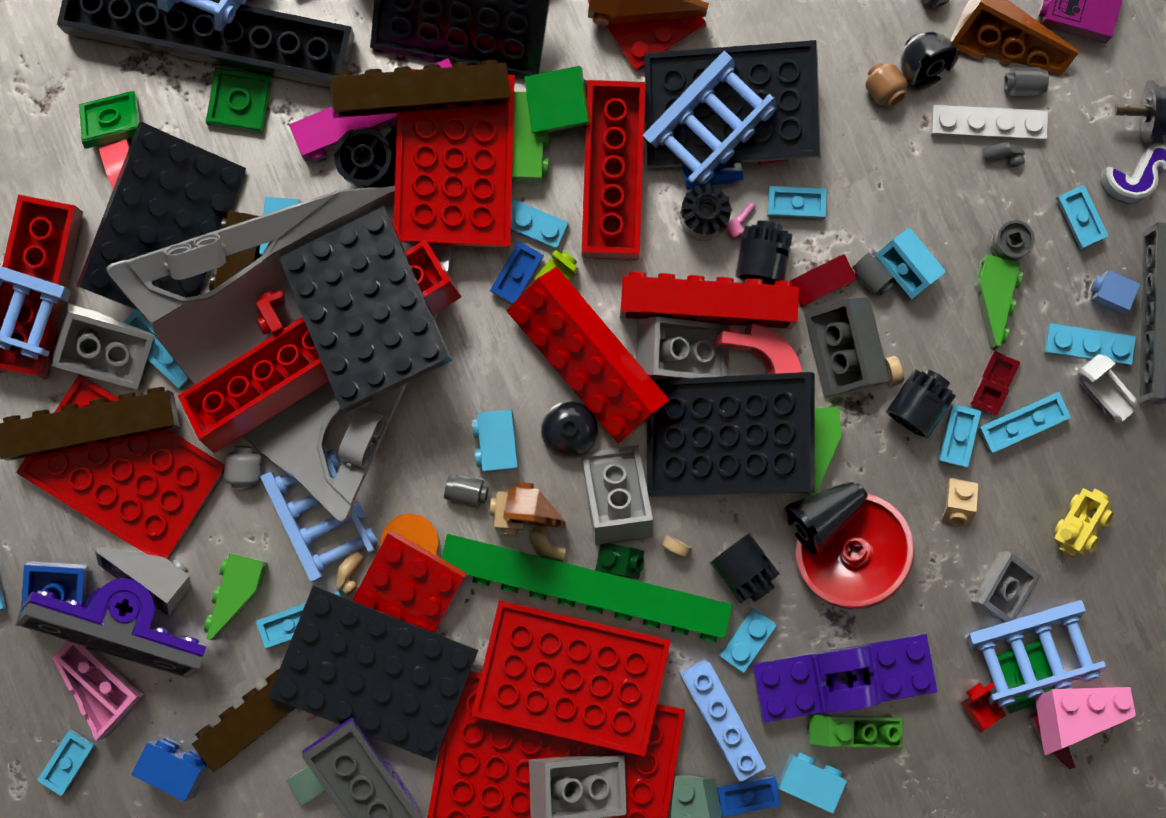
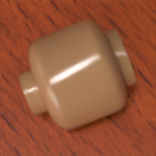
(886, 84)

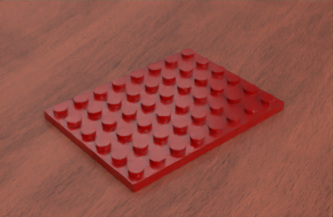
(486, 764)

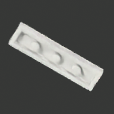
(989, 123)

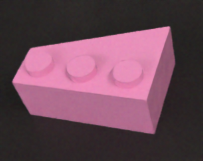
(97, 686)
(1079, 713)

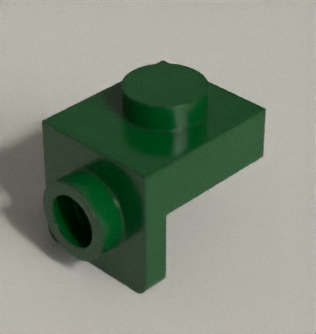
(620, 560)

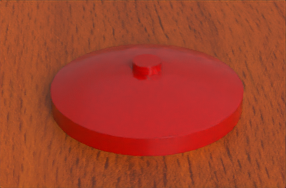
(864, 561)

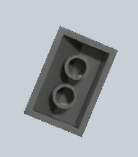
(846, 346)

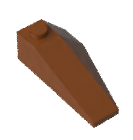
(637, 11)
(1010, 35)
(530, 507)

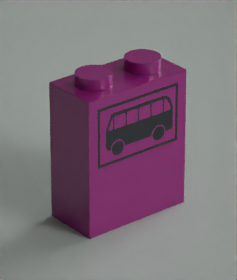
(1081, 18)

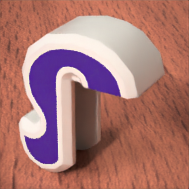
(1143, 179)
(1107, 389)

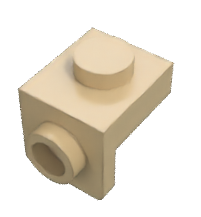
(960, 503)
(497, 508)

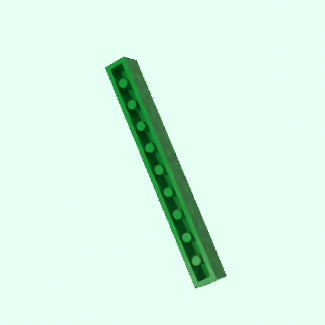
(588, 587)

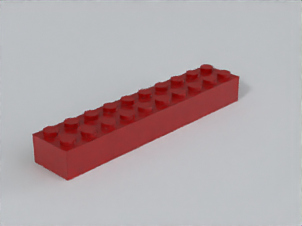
(285, 368)

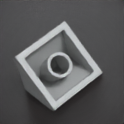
(1005, 587)

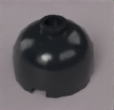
(927, 57)
(363, 157)
(569, 430)

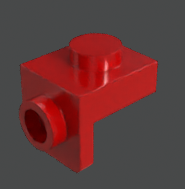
(265, 307)
(979, 708)

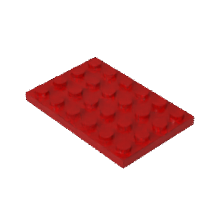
(455, 175)
(132, 486)
(571, 678)

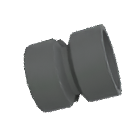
(1012, 240)

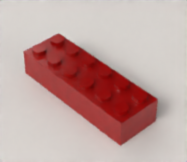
(613, 170)
(42, 247)
(710, 301)
(587, 354)

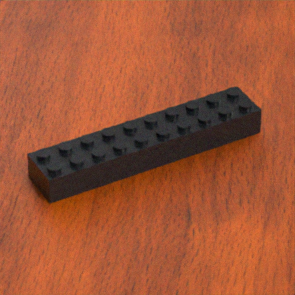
(253, 41)

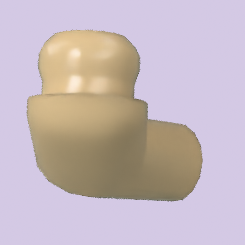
(542, 545)
(345, 571)

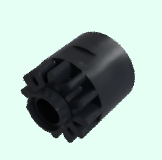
(702, 226)
(764, 252)
(921, 402)
(746, 569)

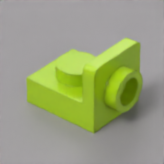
(564, 262)

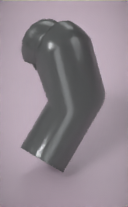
(1005, 150)

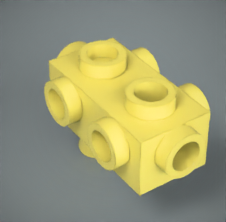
(1078, 531)

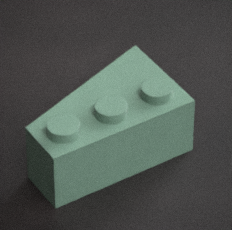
(695, 798)

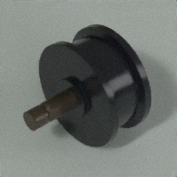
(1151, 111)

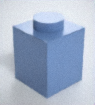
(1114, 291)

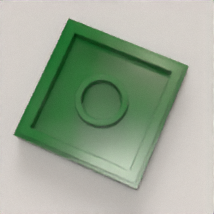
(239, 100)
(557, 100)
(109, 119)
(1013, 674)

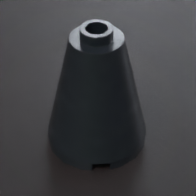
(825, 514)

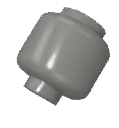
(243, 468)

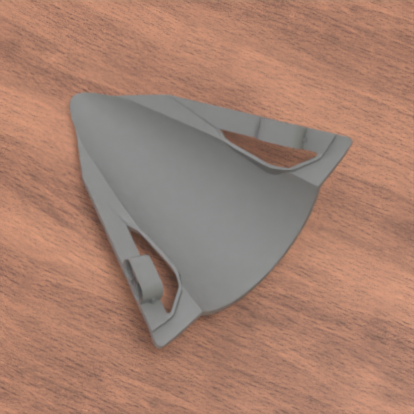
(221, 325)

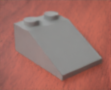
(101, 347)
(680, 348)
(617, 495)
(163, 579)
(577, 787)

